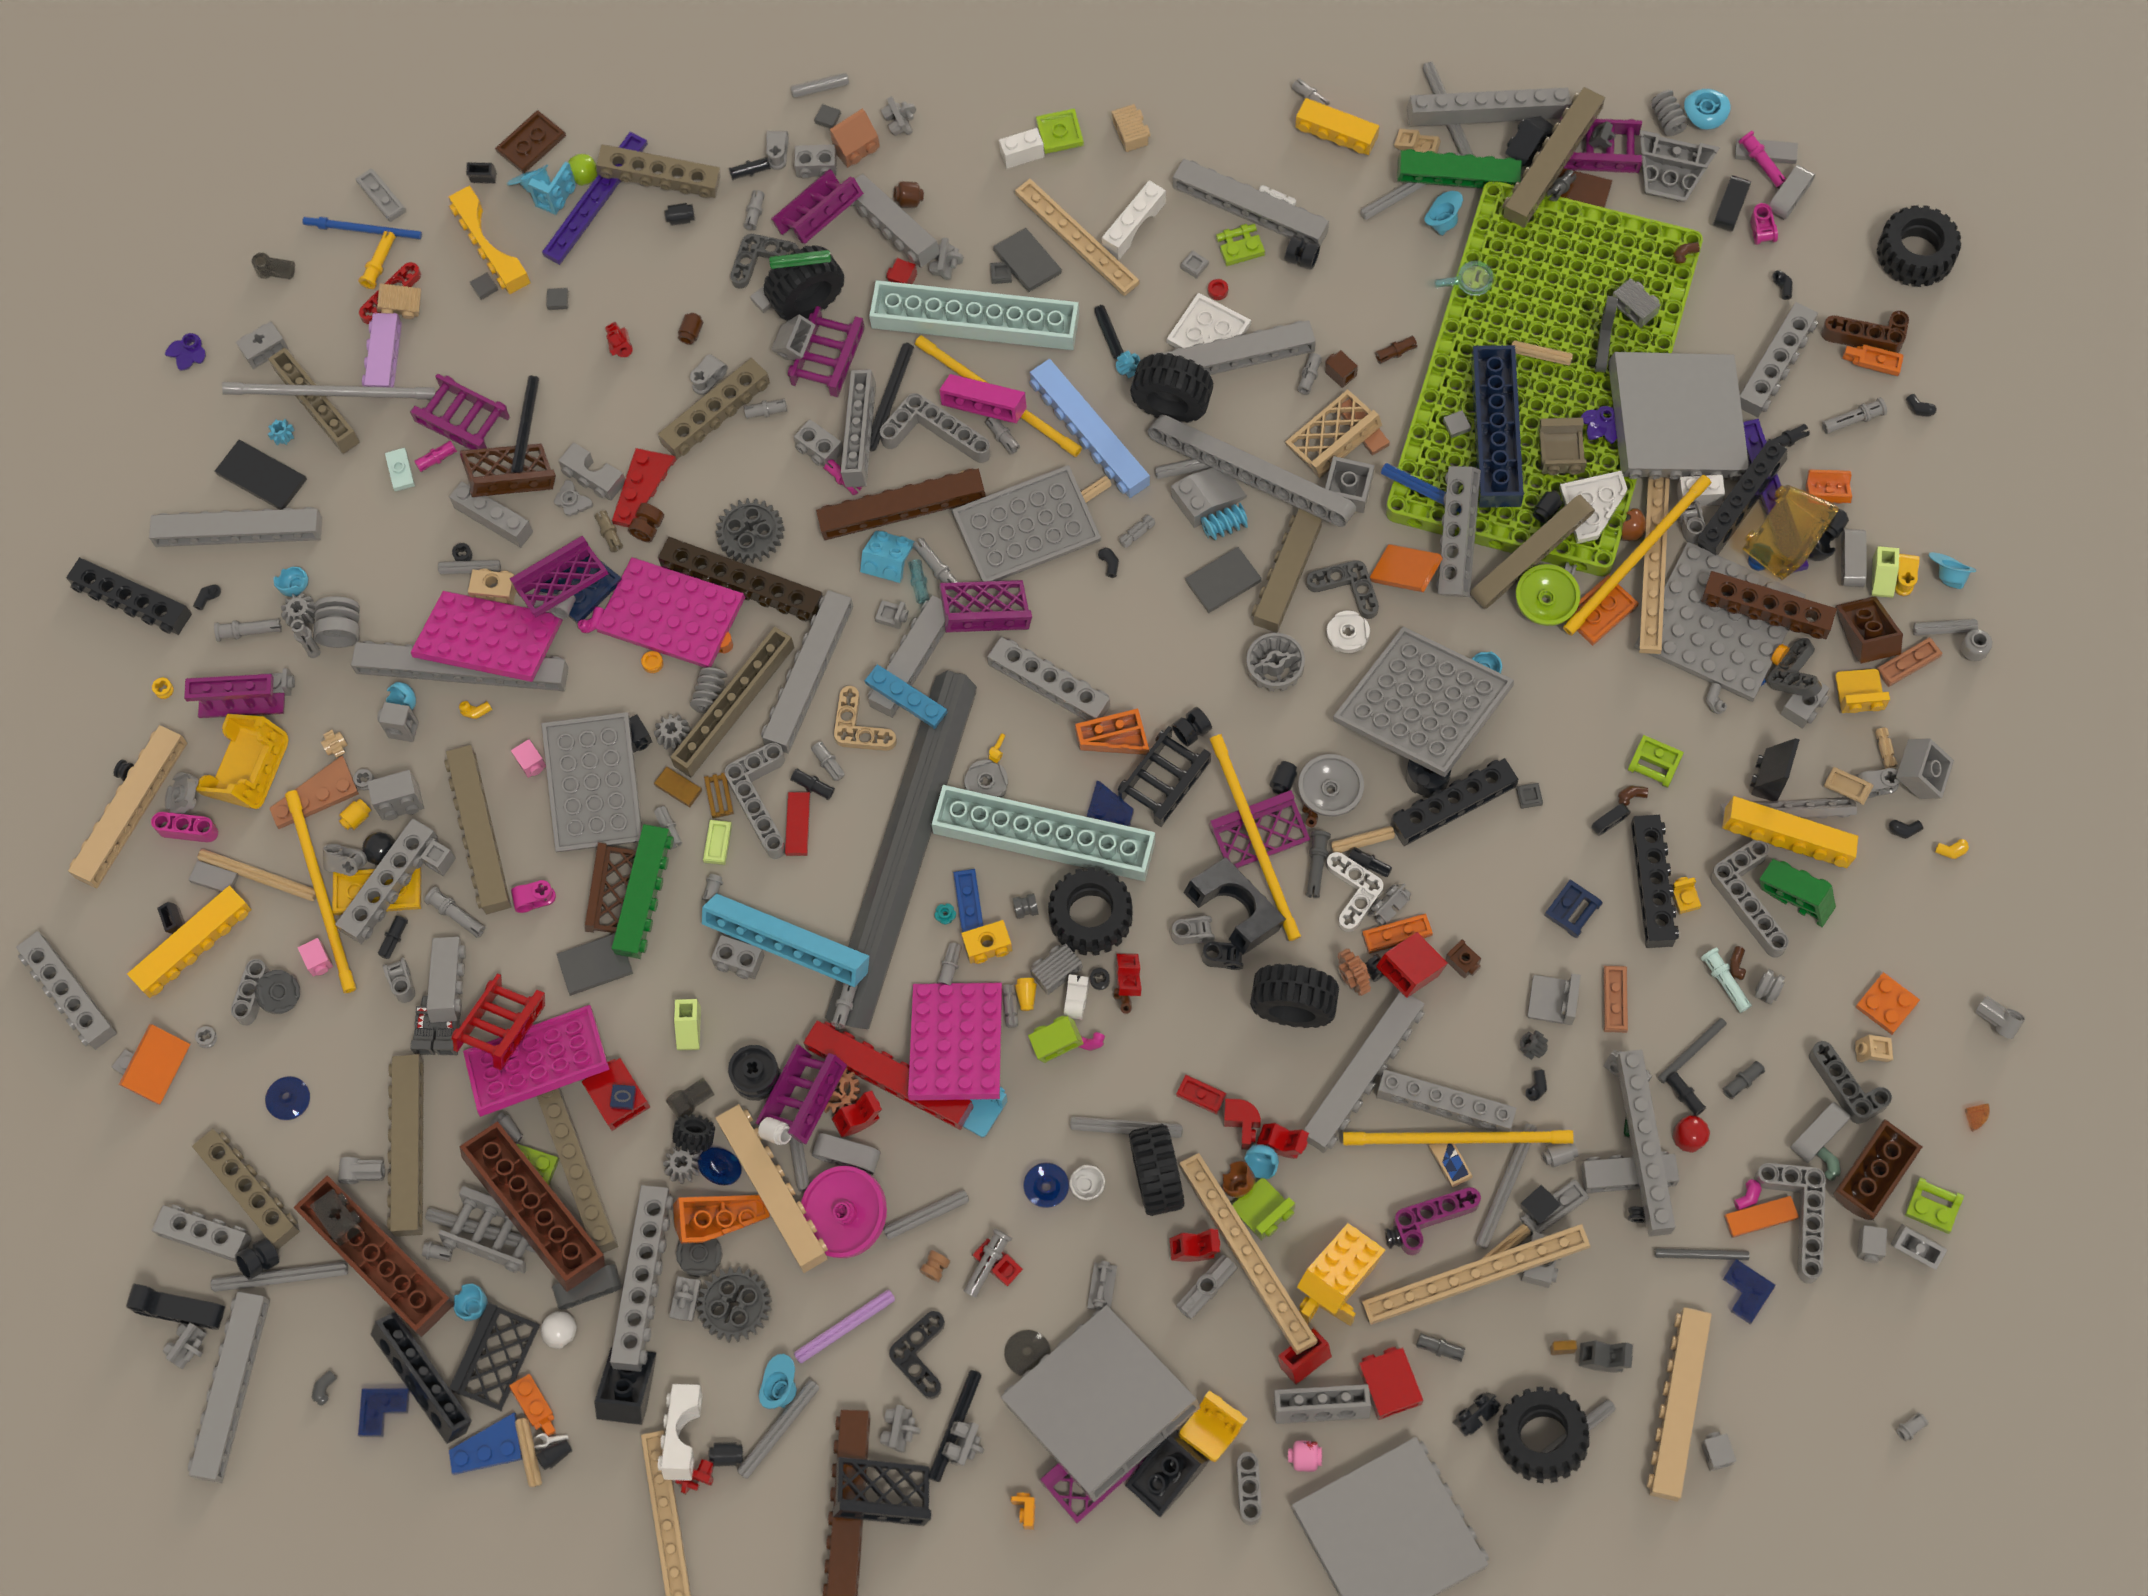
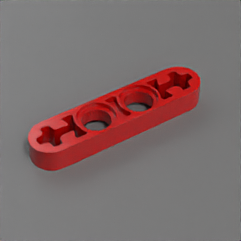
(396, 278)

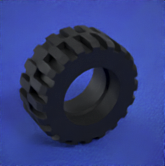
(1925, 224)
(803, 287)
(1172, 387)
(1090, 884)
(1294, 995)
(1156, 1169)
(1550, 1464)

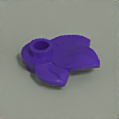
(186, 354)
(1600, 425)

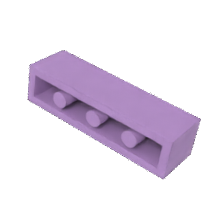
(382, 350)

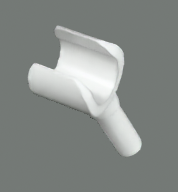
(547, 1440)

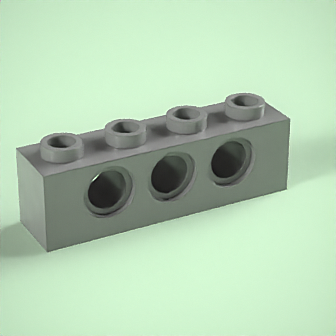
(170, 1218)
(1322, 1404)

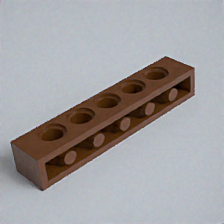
(1779, 601)

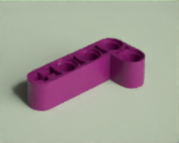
(1438, 1215)

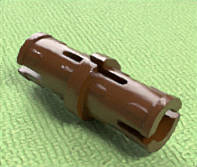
(1396, 349)

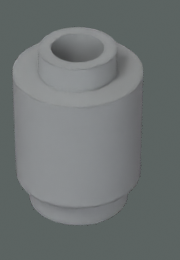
(1559, 1154)

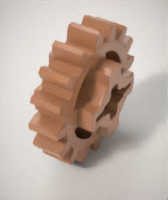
(1354, 972)
(843, 1084)

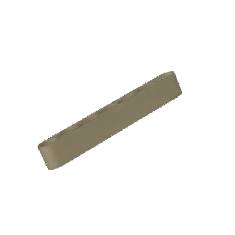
(1532, 551)

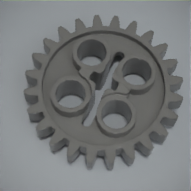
(739, 517)
(715, 1297)

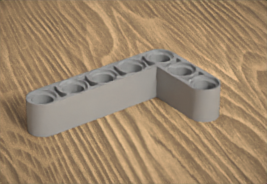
(935, 425)
(752, 800)
(1747, 897)
(1806, 1213)

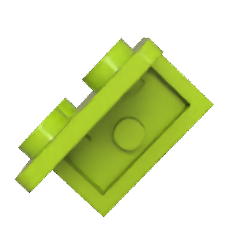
(1264, 1209)

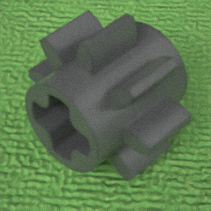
(1533, 1044)

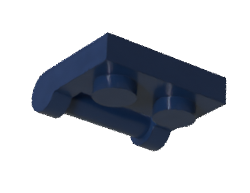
(1567, 904)

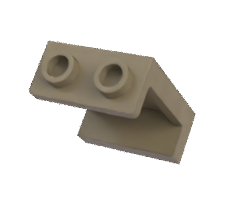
(1562, 446)

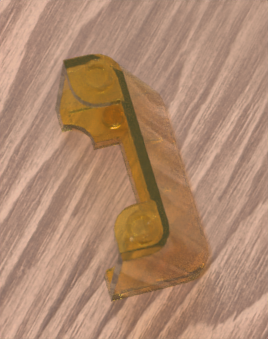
(1790, 530)

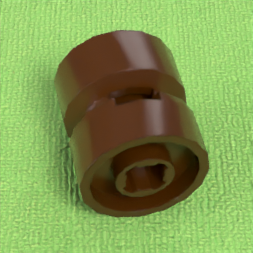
(646, 522)

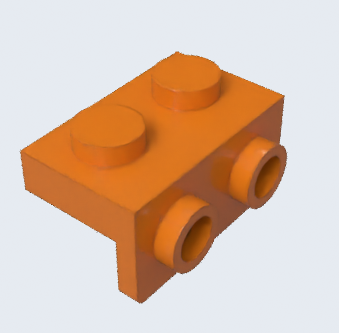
(1830, 485)

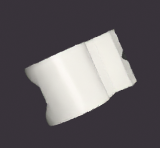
(1076, 996)

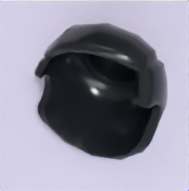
(1822, 550)
(377, 846)

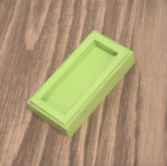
(717, 842)

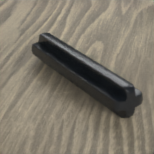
(1108, 331)

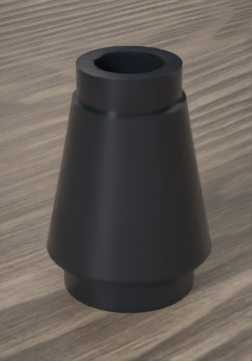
(553, 1454)

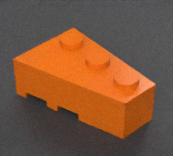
(1113, 734)

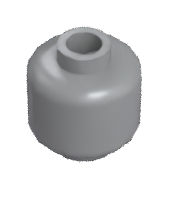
(1976, 645)

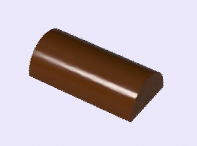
(1877, 1171)

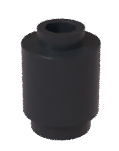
(679, 214)
(1547, 506)
(1836, 525)
(1283, 777)
(726, 1454)

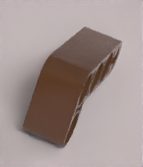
(1839, 329)

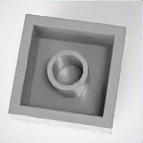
(1350, 480)
(1925, 768)
(395, 795)

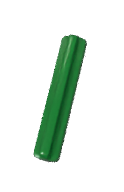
(800, 259)

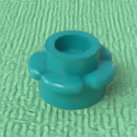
(945, 919)

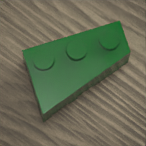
(1800, 889)

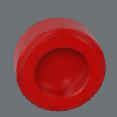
(1218, 289)

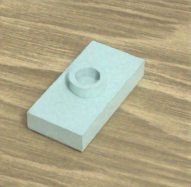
(399, 469)

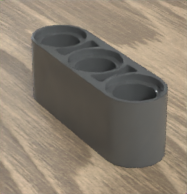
(597, 1285)

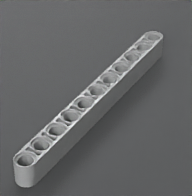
(1252, 470)

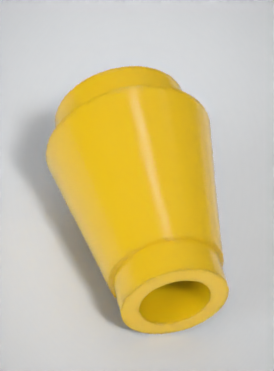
(1026, 993)

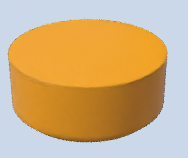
(1779, 654)
(652, 662)

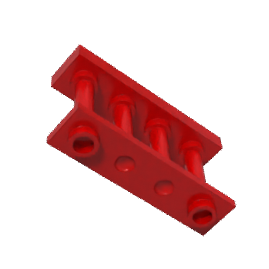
(511, 1037)

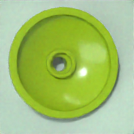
(1551, 583)

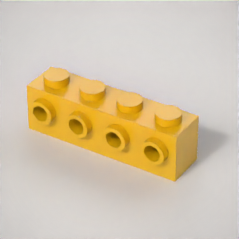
(1337, 126)

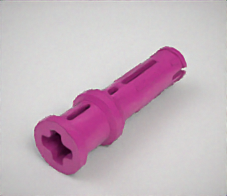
(1757, 152)

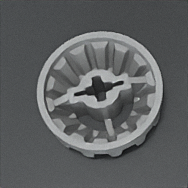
(1279, 649)

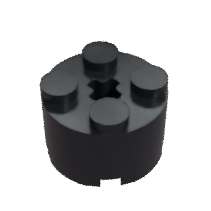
(1422, 782)

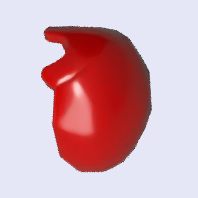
(1691, 1133)

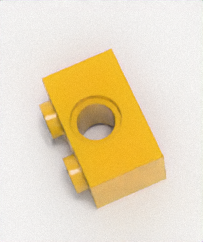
(993, 932)

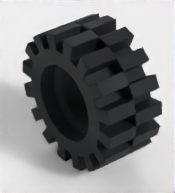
(693, 1133)

